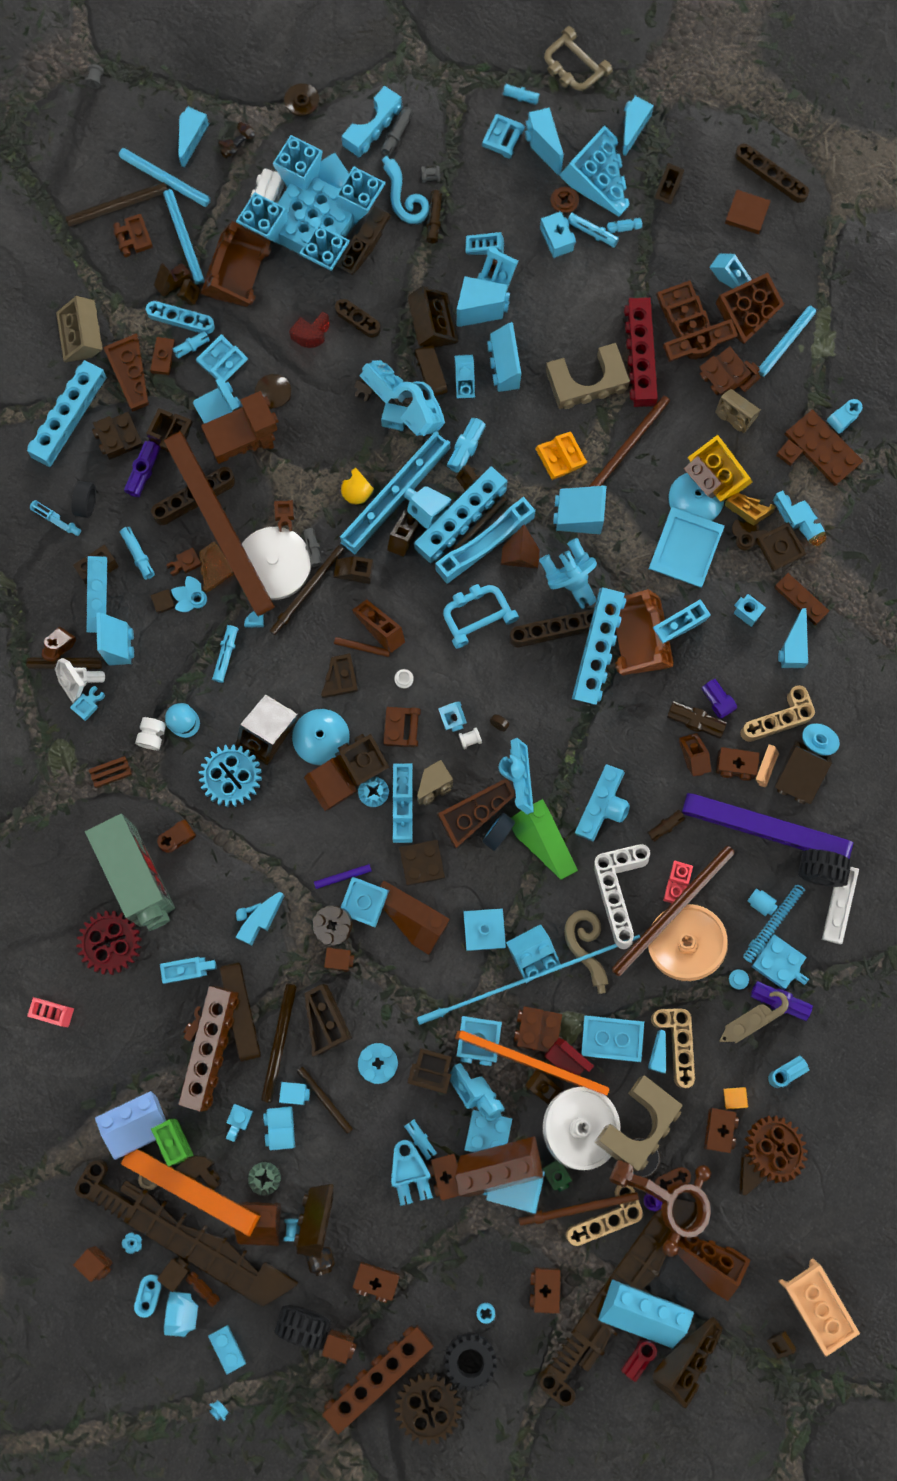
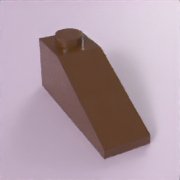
(382, 627)

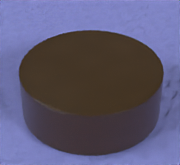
(499, 722)

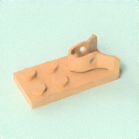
(821, 1308)

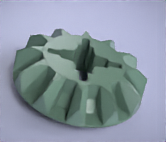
(272, 1173)

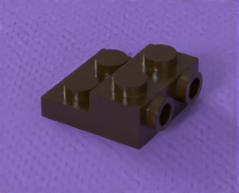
(116, 435)
(361, 759)

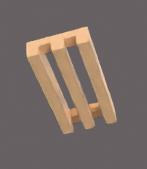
(767, 766)

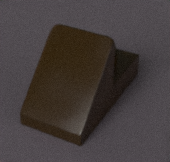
(169, 280)
(542, 1087)

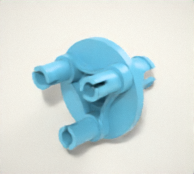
(573, 575)

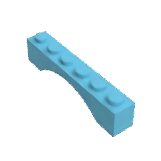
(464, 557)

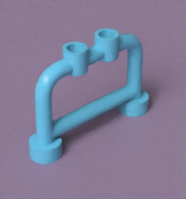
(475, 593)

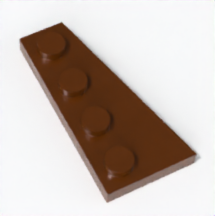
(128, 368)

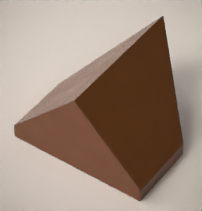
(521, 550)

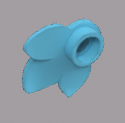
(186, 595)

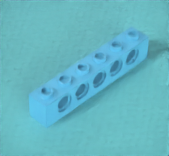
(48, 453)
(490, 479)
(617, 601)

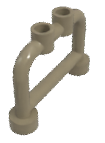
(567, 79)

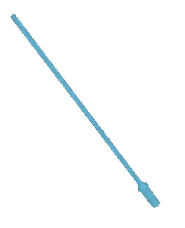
(441, 1012)

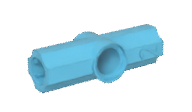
(466, 444)

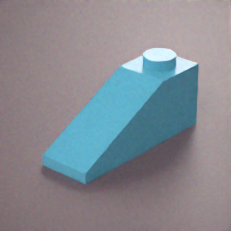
(636, 117)
(191, 129)
(682, 622)
(795, 649)

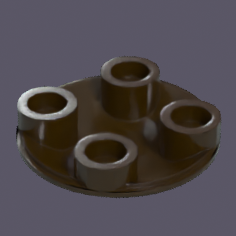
(275, 388)

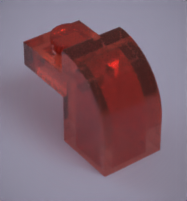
(310, 335)

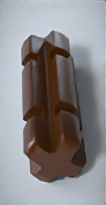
(202, 1289)

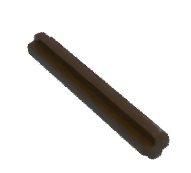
(41, 663)

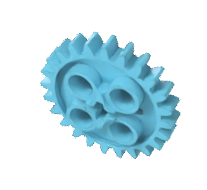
(244, 765)

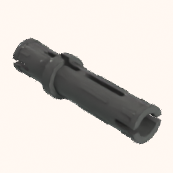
(394, 136)

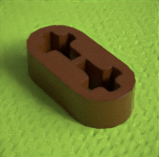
(672, 1174)

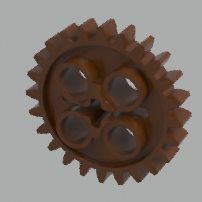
(776, 1149)

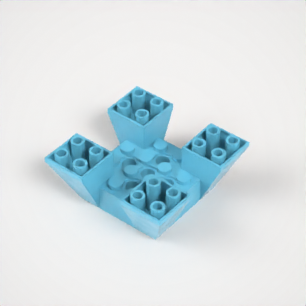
(311, 213)

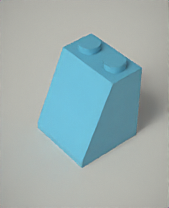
(481, 301)
(580, 509)
(520, 1196)

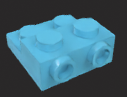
(484, 1029)

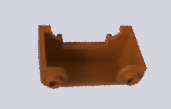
(637, 640)

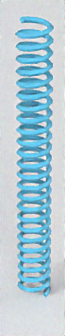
(795, 897)

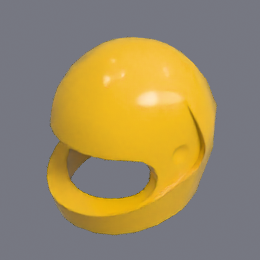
(356, 489)

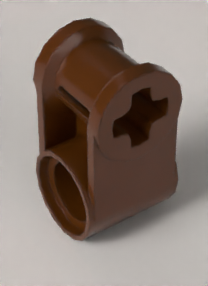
(57, 644)
(178, 835)

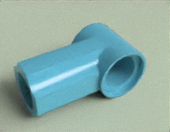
(789, 1072)

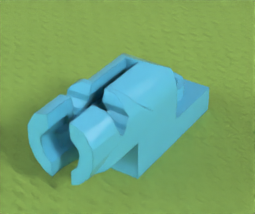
(476, 1093)

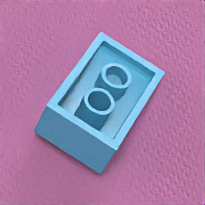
(544, 138)
(114, 640)

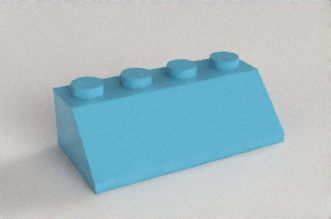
(645, 1314)

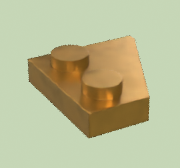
(749, 508)

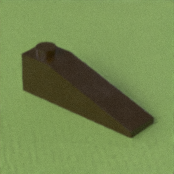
(682, 1367)

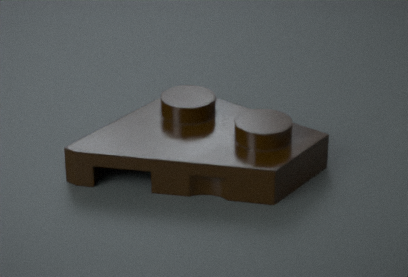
(340, 677)

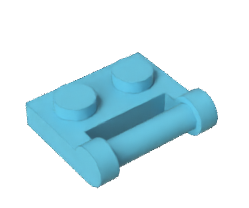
(497, 133)
(504, 268)

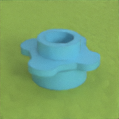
(218, 1411)

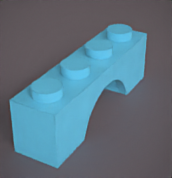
(359, 137)

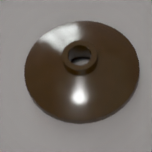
(301, 93)

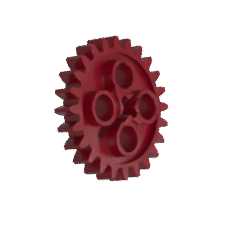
(114, 959)

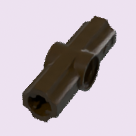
(696, 719)

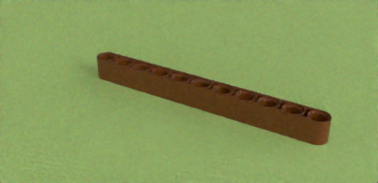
(219, 523)

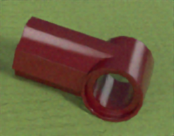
(637, 1361)

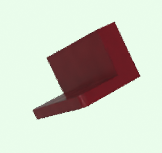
(567, 1058)

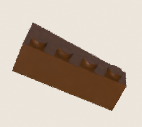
(470, 814)

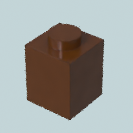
(338, 959)

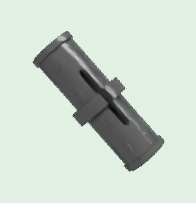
(312, 547)

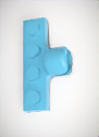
(518, 771)
(603, 804)

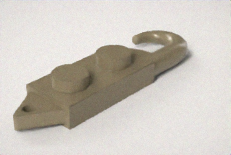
(754, 1020)

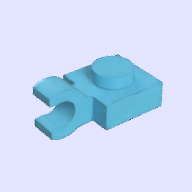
(239, 1119)

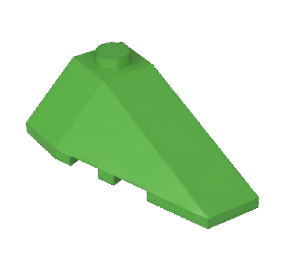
(544, 840)

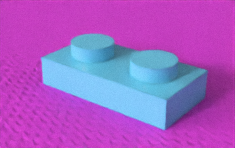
(227, 1349)

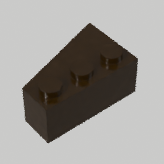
(325, 1020)

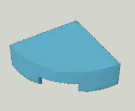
(254, 621)

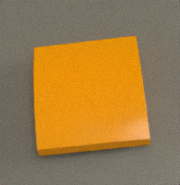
(561, 455)

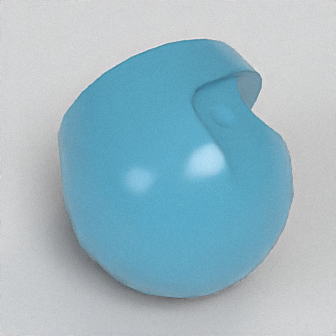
(181, 719)

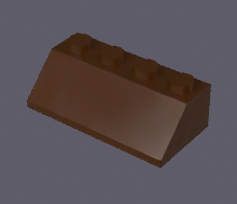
(498, 1167)

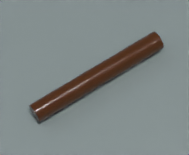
(361, 646)

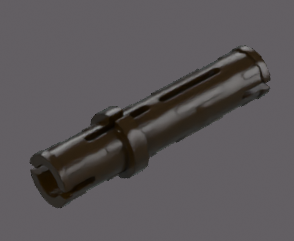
(433, 223)

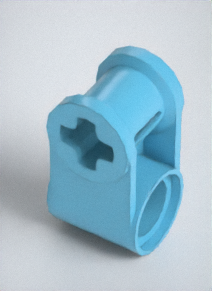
(844, 417)

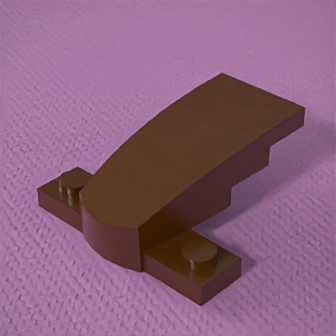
(690, 324)

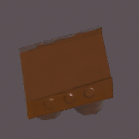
(330, 784)

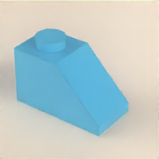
(729, 270)

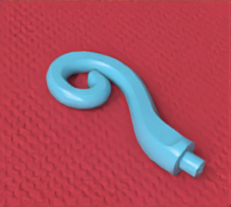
(395, 174)

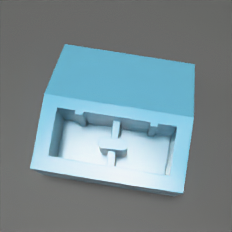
(533, 952)

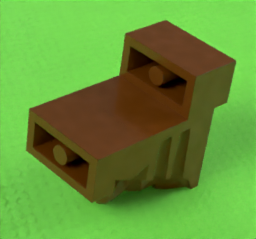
(242, 429)

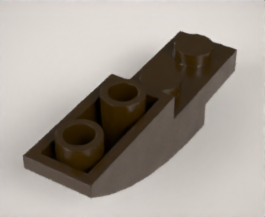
(364, 241)

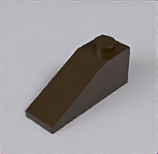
(403, 534)

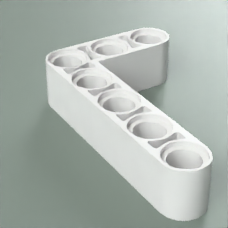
(614, 890)

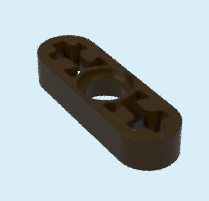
(354, 310)

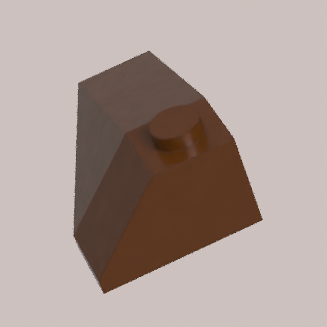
(415, 919)
(716, 1266)

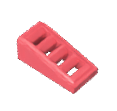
(62, 1016)

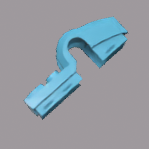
(421, 415)

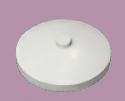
(279, 560)
(574, 1124)

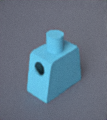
(426, 505)

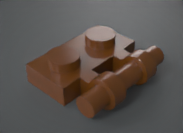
(139, 235)

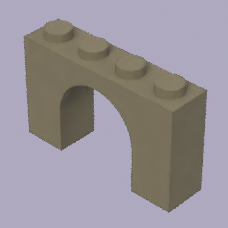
(569, 393)
(663, 1111)

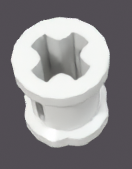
(470, 738)

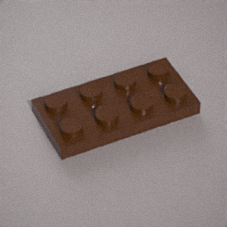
(824, 447)

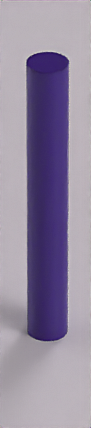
(342, 876)

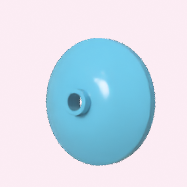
(683, 497)
(319, 749)

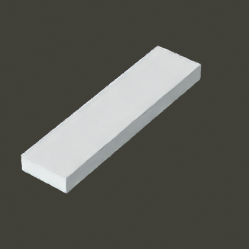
(839, 910)

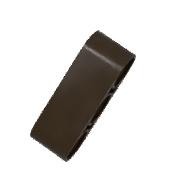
(431, 369)

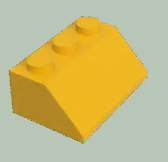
(725, 467)

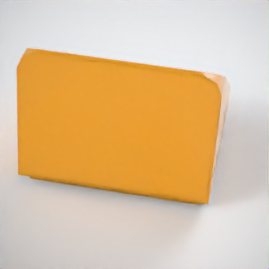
(735, 1098)

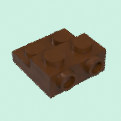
(725, 371)
(537, 1029)

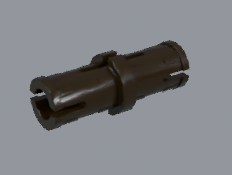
(666, 825)

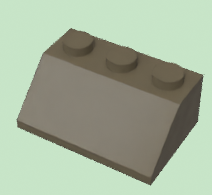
(79, 329)

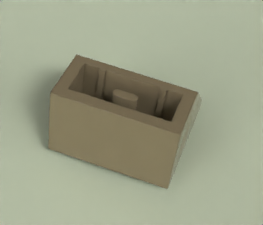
(737, 410)
(434, 782)

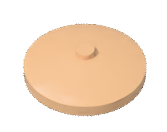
(690, 945)

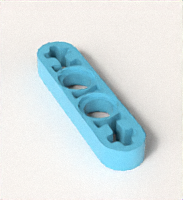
(179, 319)

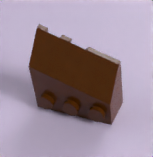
(750, 305)

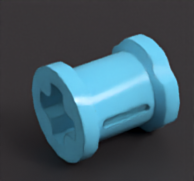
(291, 1229)

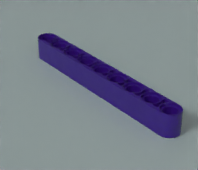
(763, 826)

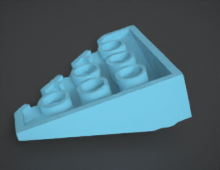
(597, 173)

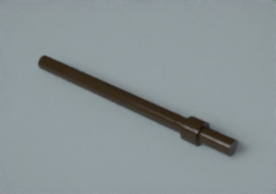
(284, 618)

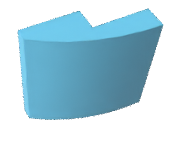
(221, 359)

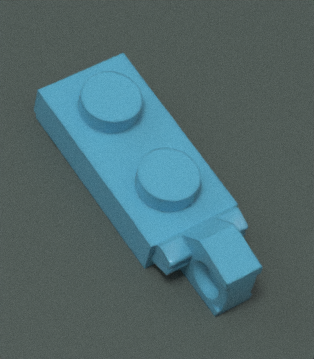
(185, 969)

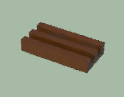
(92, 771)

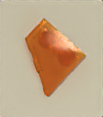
(214, 566)

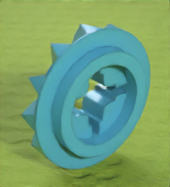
(374, 800)

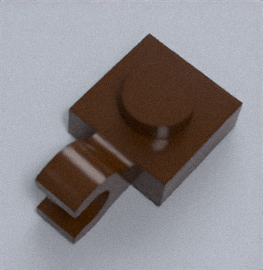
(192, 1028)

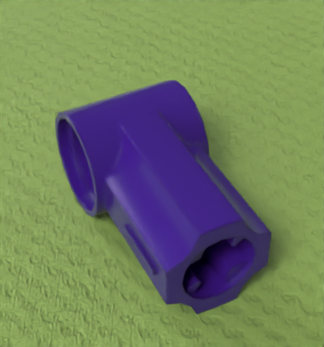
(721, 702)

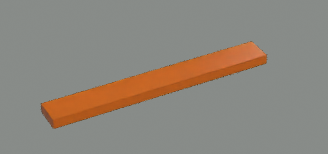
(531, 1062)
(191, 1191)

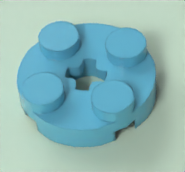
(370, 1072)

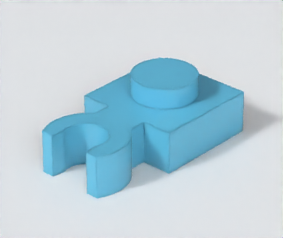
(85, 705)

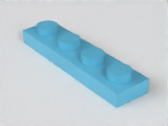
(96, 590)

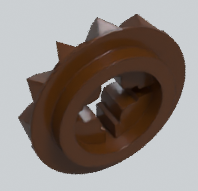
(562, 193)

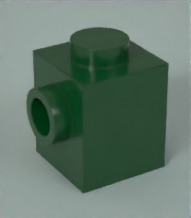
(557, 1176)

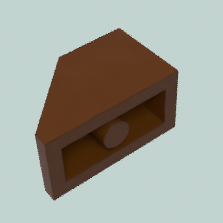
(695, 754)

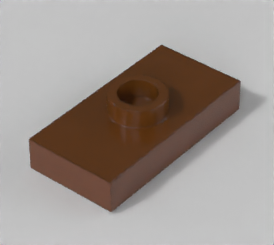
(162, 356)

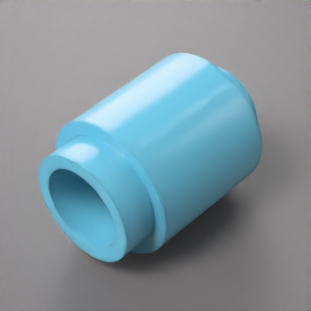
(762, 902)

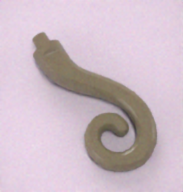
(597, 972)

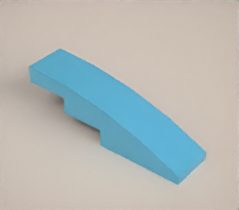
(402, 803)

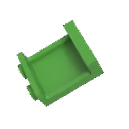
(172, 1142)

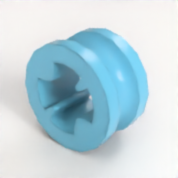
(486, 1320)

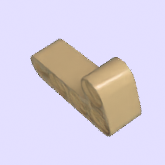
(776, 718)
(678, 1048)
(602, 1219)

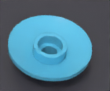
(820, 739)

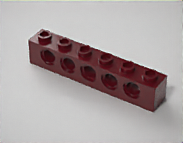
(641, 308)

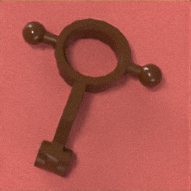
(623, 1176)

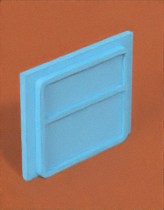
(686, 547)

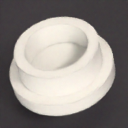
(403, 678)

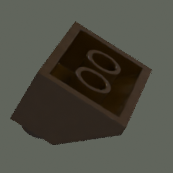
(432, 317)
(314, 1220)

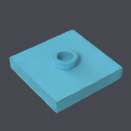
(364, 901)
(484, 929)

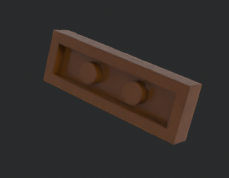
(801, 598)

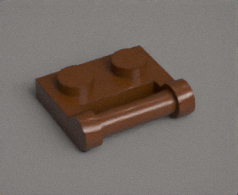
(395, 727)

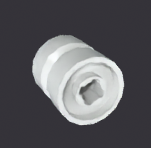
(150, 734)

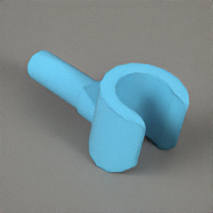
(241, 913)

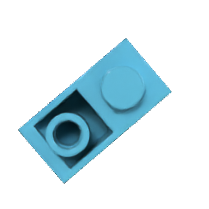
(464, 376)

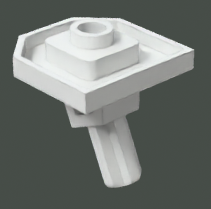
(75, 679)

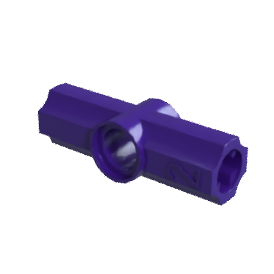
(145, 459)
(796, 1007)

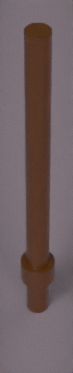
(540, 1216)

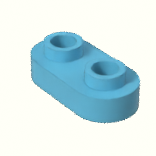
(147, 1295)

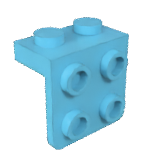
(217, 402)

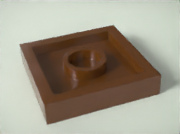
(747, 212)

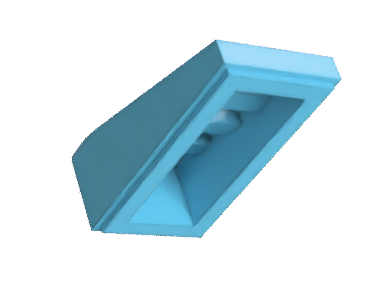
(484, 238)
(658, 1056)

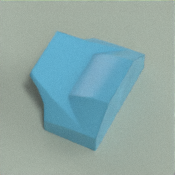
(180, 1314)

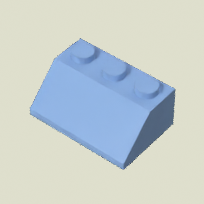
(130, 1124)

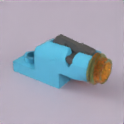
(801, 516)

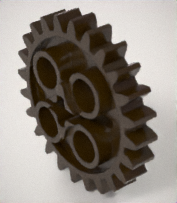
(445, 1403)

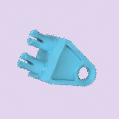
(410, 1169)

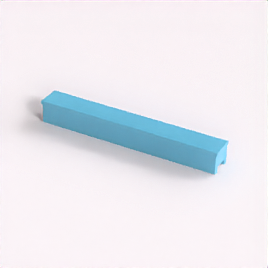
(393, 494)

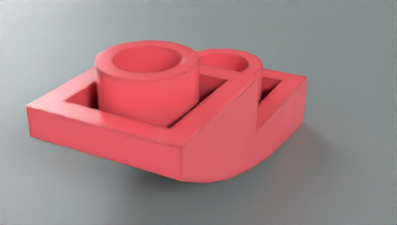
(677, 881)

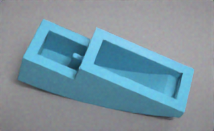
(260, 918)

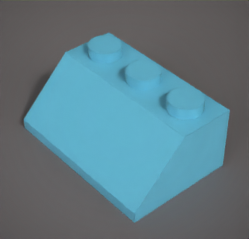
(504, 358)

